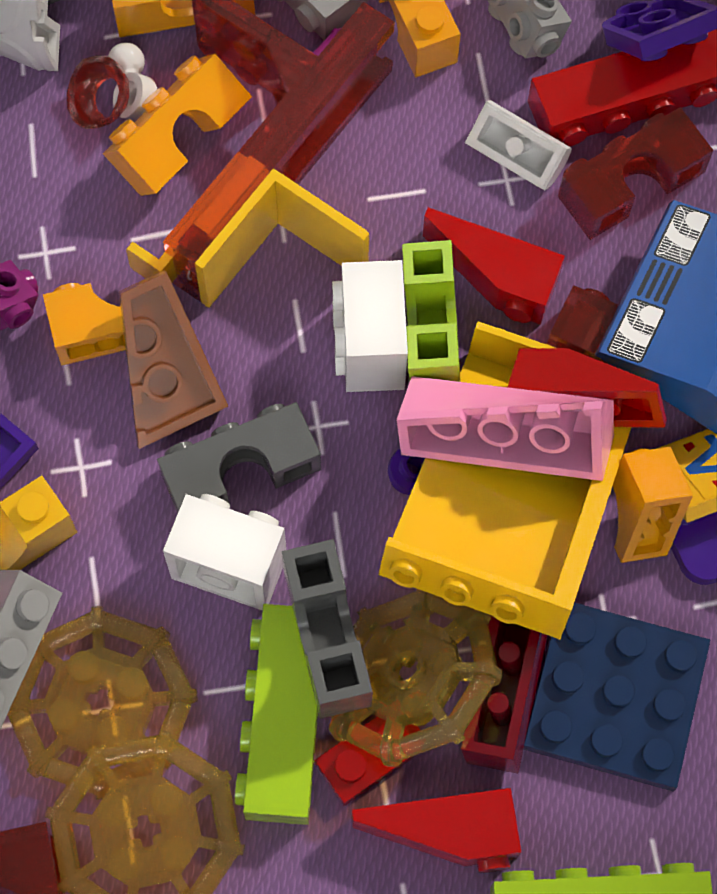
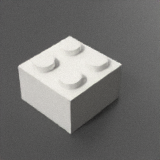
(370, 326)
(226, 550)

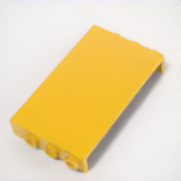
(500, 534)

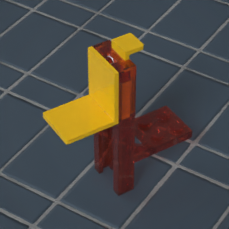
(262, 181)

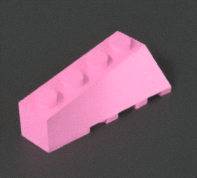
(506, 428)

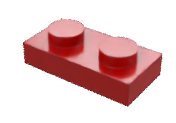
(354, 770)

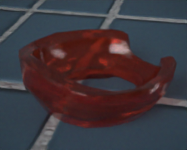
(84, 86)

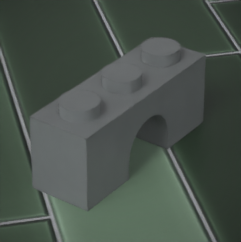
(274, 440)
(326, 629)

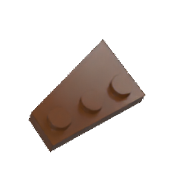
(165, 362)

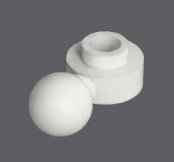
(140, 86)

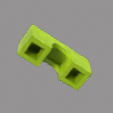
(431, 311)

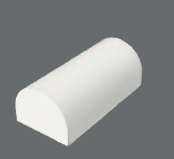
(518, 145)

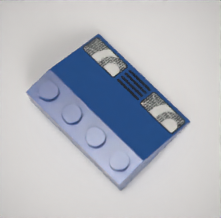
(670, 314)

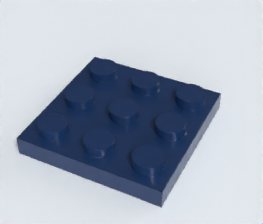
(618, 696)

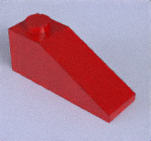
(501, 268)
(571, 373)
(457, 828)

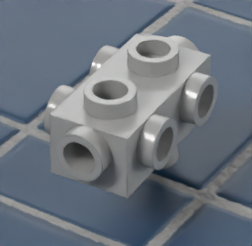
(533, 25)

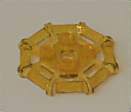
(87, 674)
(432, 684)
(138, 796)

